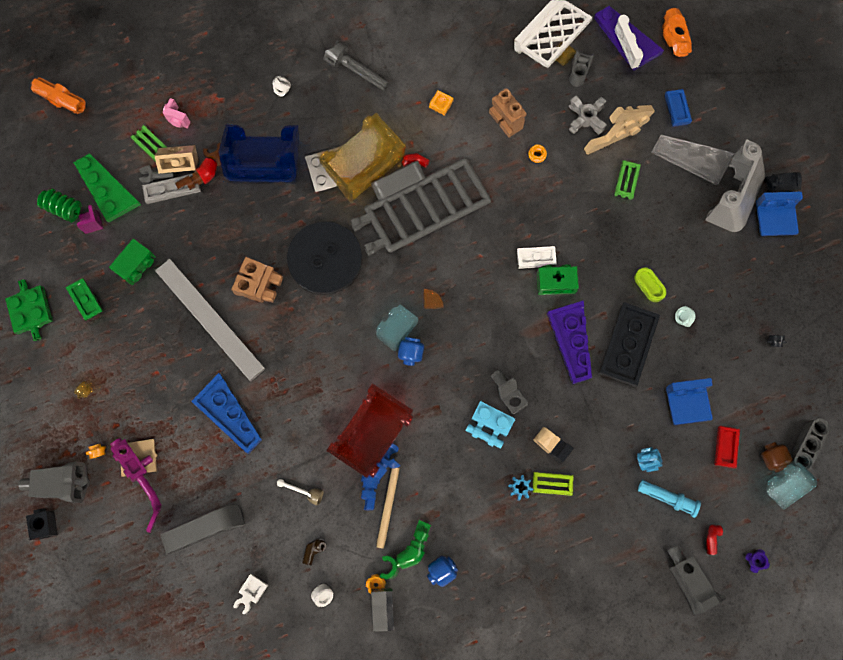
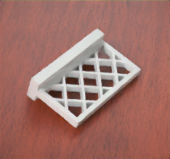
(550, 13)

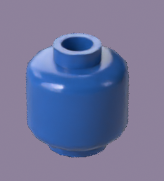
(410, 351)
(442, 571)

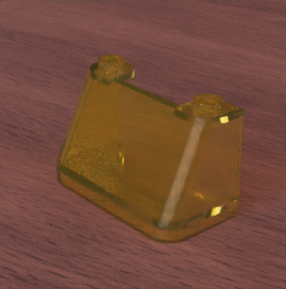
(364, 157)

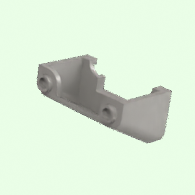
(735, 206)

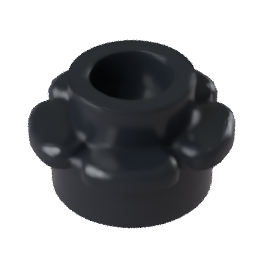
(776, 340)

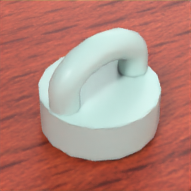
(685, 316)

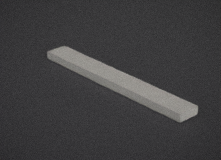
(210, 320)

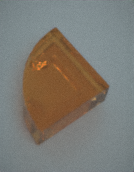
(432, 300)

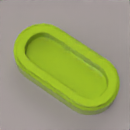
(650, 284)

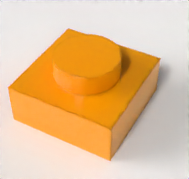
(441, 102)

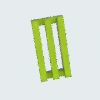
(557, 484)

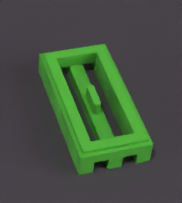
(140, 134)
(624, 193)

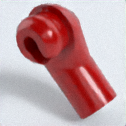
(409, 158)
(711, 541)

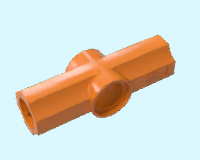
(58, 95)

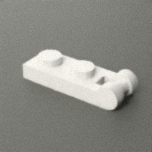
(628, 42)

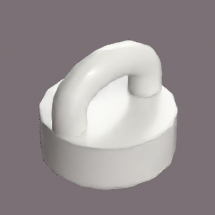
(281, 84)
(322, 595)

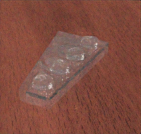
(696, 158)

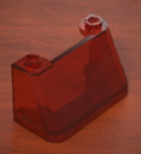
(371, 432)

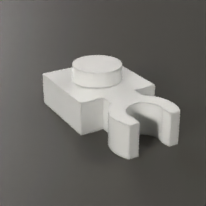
(251, 591)

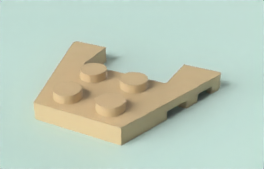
(627, 123)

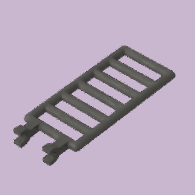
(370, 217)

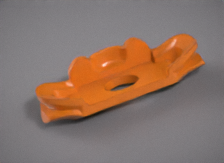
(680, 43)

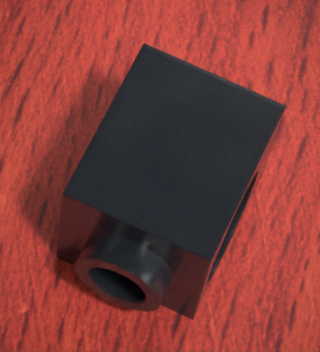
(49, 528)

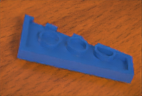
(225, 411)

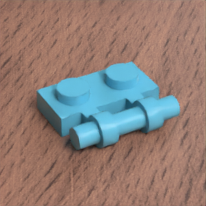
(492, 419)

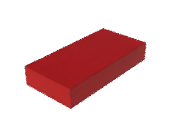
(727, 447)

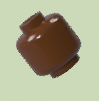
(776, 457)

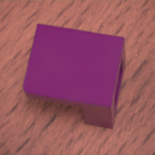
(90, 221)

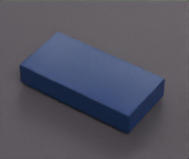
(678, 107)

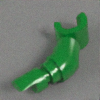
(411, 555)

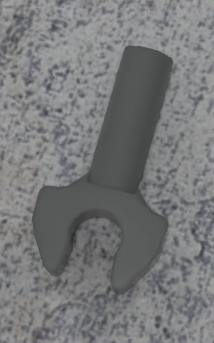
(153, 175)

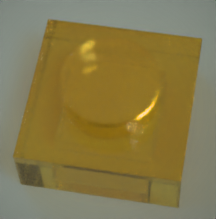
(566, 55)

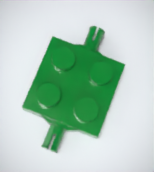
(29, 310)

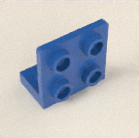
(778, 213)
(689, 401)

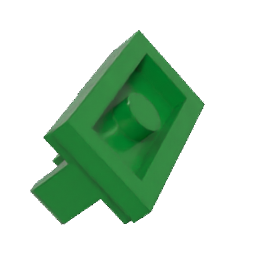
(84, 299)

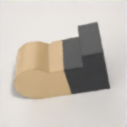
(553, 445)

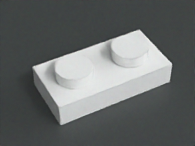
(536, 257)

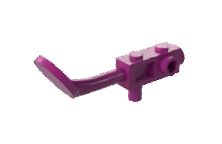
(135, 471)

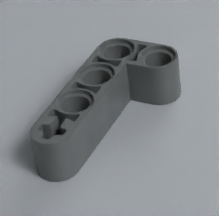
(202, 528)

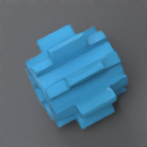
(649, 459)
(516, 491)

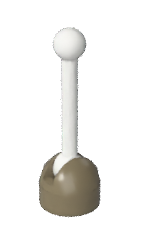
(314, 495)

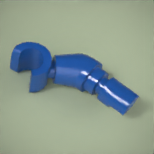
(371, 483)

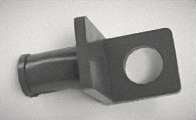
(508, 390)

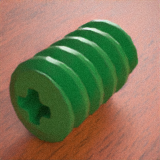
(59, 204)

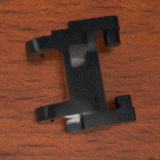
(784, 182)

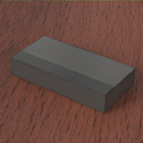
(382, 609)

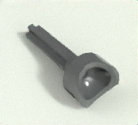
(339, 56)

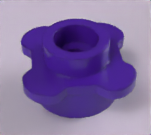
(763, 561)

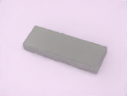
(166, 190)

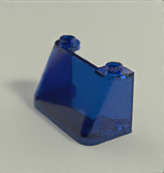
(259, 157)

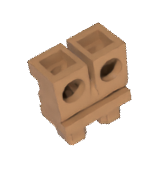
(507, 112)
(256, 280)

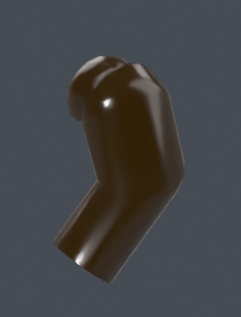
(313, 548)

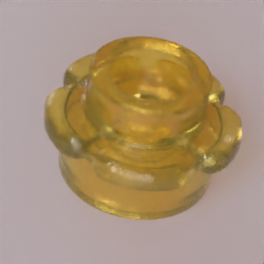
(83, 390)

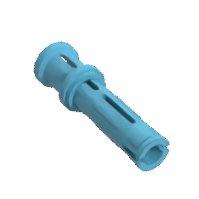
(678, 500)

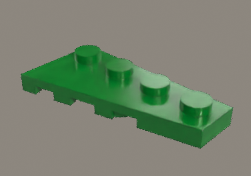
(106, 190)

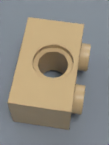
(176, 159)

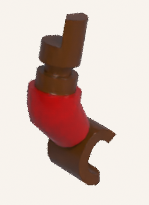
(205, 172)

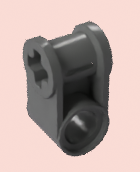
(580, 66)

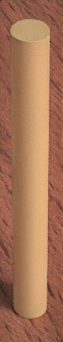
(387, 508)

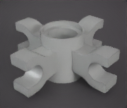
(592, 110)

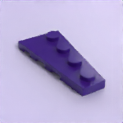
(607, 21)
(571, 335)

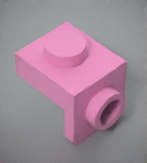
(173, 116)

